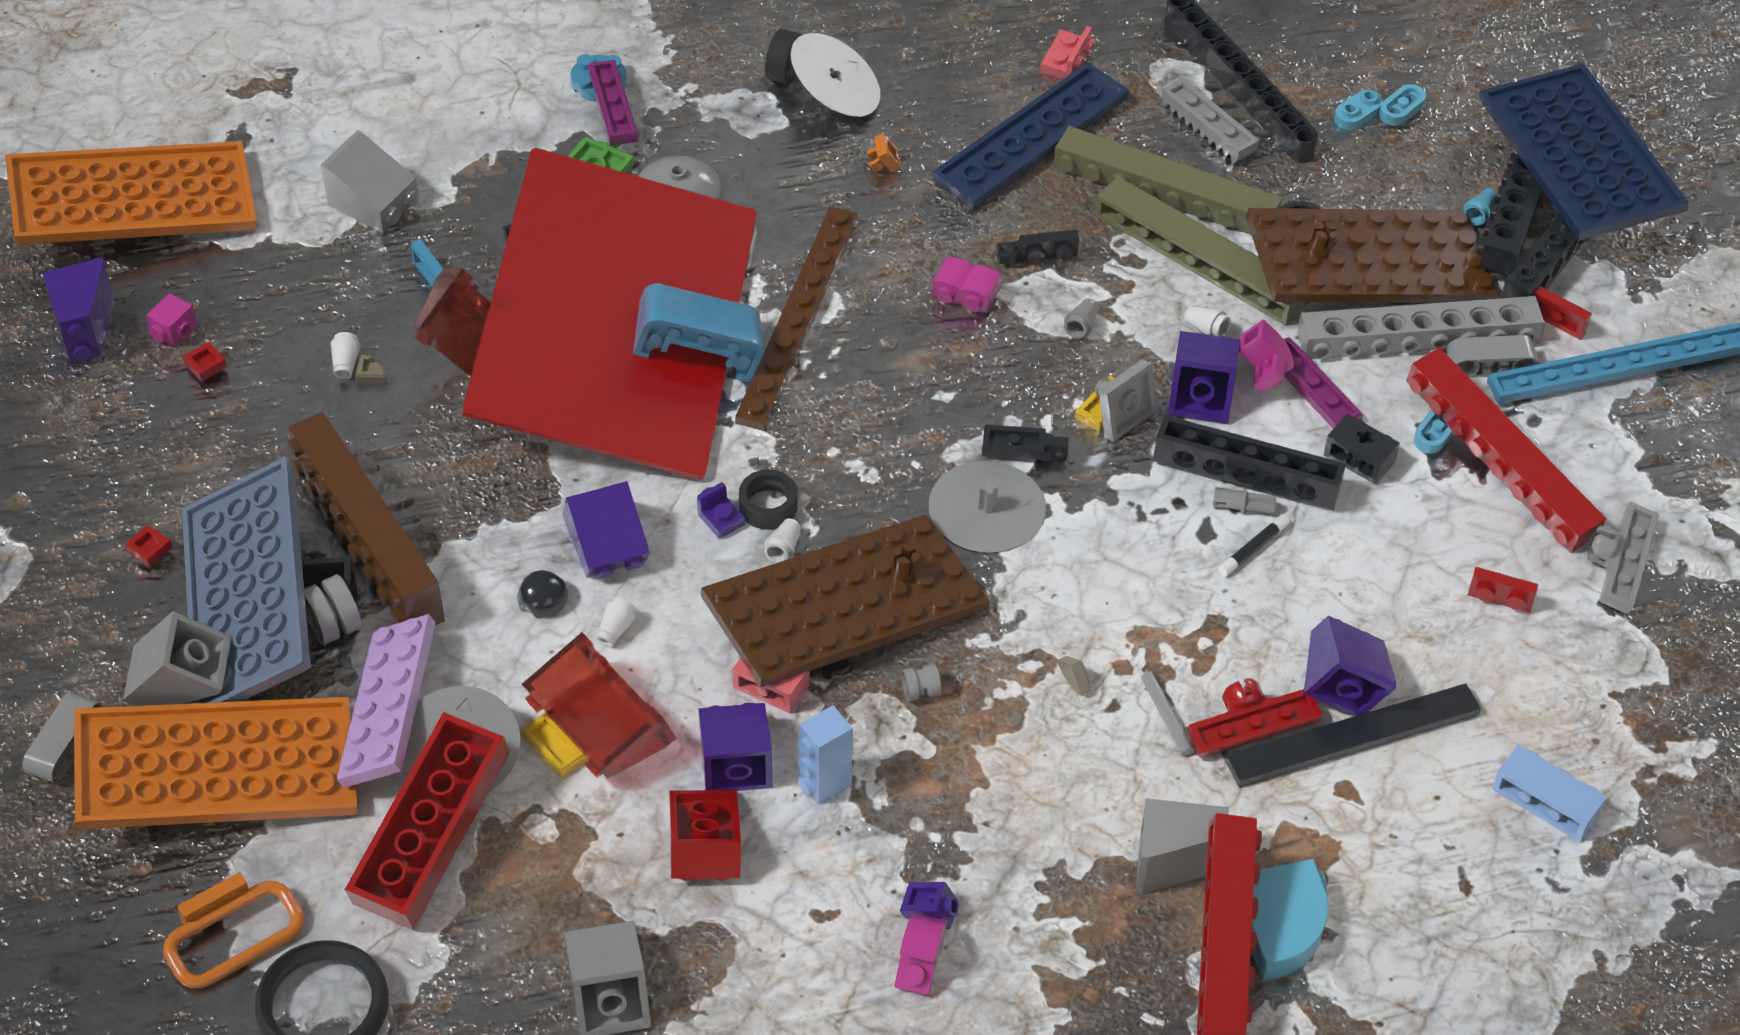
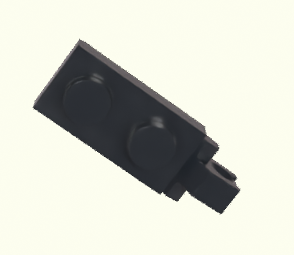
(1039, 247)
(1023, 443)

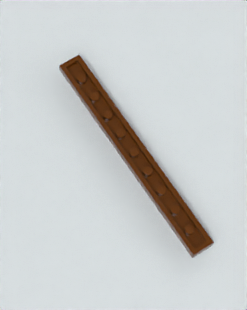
(796, 319)

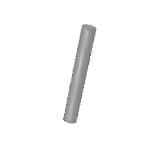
(1167, 714)

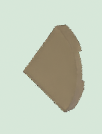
(369, 371)
(1075, 674)

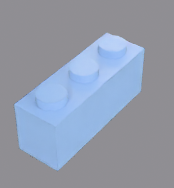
(825, 755)
(1549, 792)

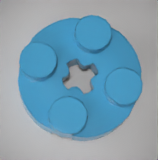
(580, 77)

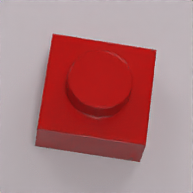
(205, 361)
(148, 546)

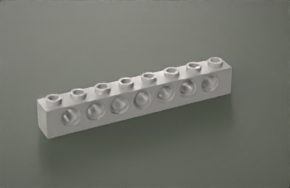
(1415, 326)

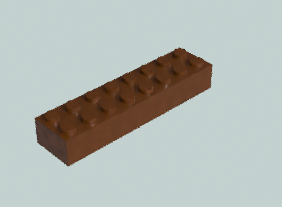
(364, 521)

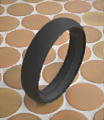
(315, 952)

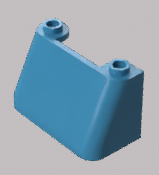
(702, 324)

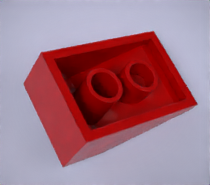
(704, 834)

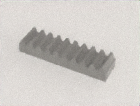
(1210, 120)

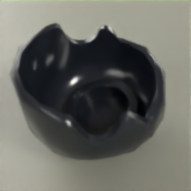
(542, 593)

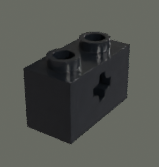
(1361, 448)

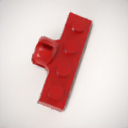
(1251, 718)

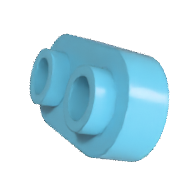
(1402, 104)
(1358, 110)
(1432, 434)

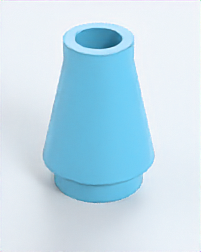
(1480, 206)

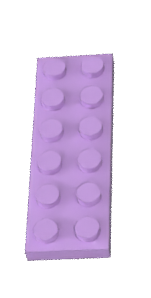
(386, 701)

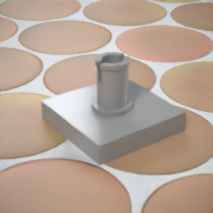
(1126, 399)

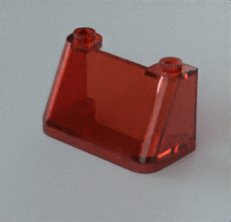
(453, 318)
(597, 709)

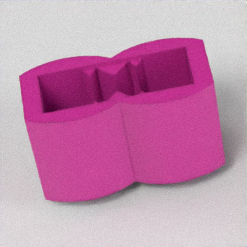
(966, 284)

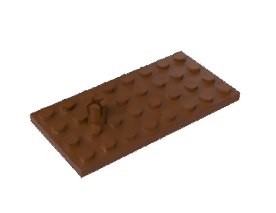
(1369, 255)
(843, 599)

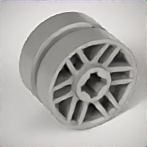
(331, 610)

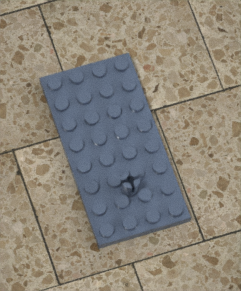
(249, 578)

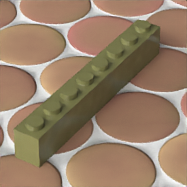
(1169, 181)
(1191, 246)

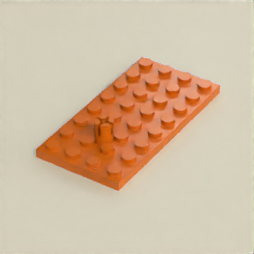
(129, 192)
(210, 762)

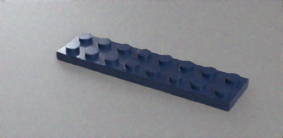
(1029, 135)

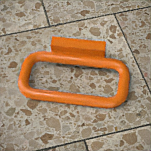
(214, 906)

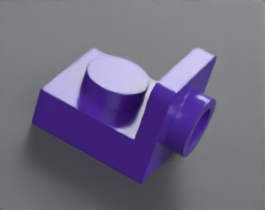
(719, 511)
(931, 900)

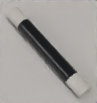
(1253, 545)

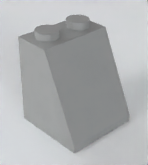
(368, 183)
(177, 663)
(1173, 843)
(608, 979)

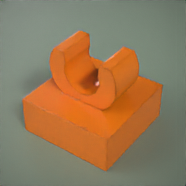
(884, 154)

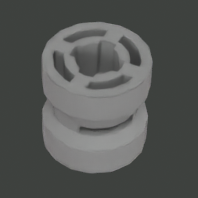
(921, 682)

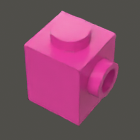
(171, 320)

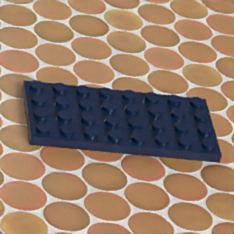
(1582, 152)

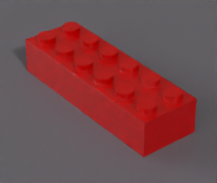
(427, 821)

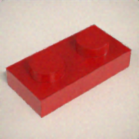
(1562, 313)
(1502, 589)

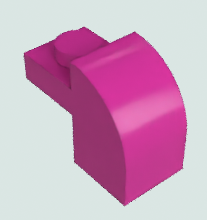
(1267, 353)
(919, 953)

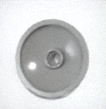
(686, 174)

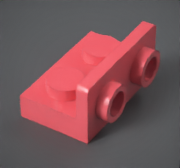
(1067, 53)

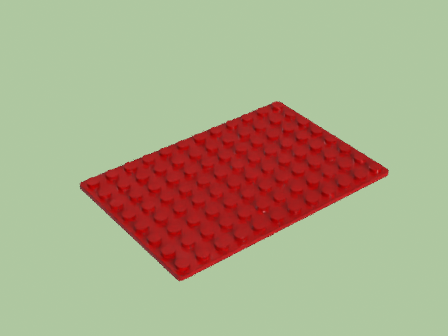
(568, 309)

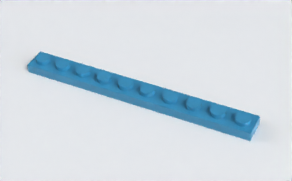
(1615, 363)

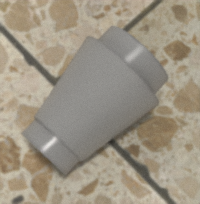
(1081, 319)

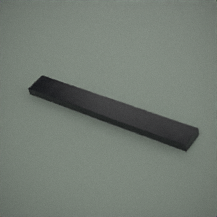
(1352, 735)

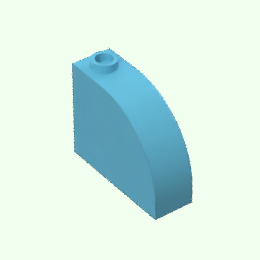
(1288, 917)

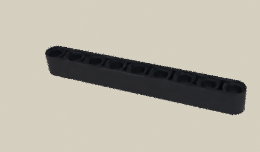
(1243, 79)

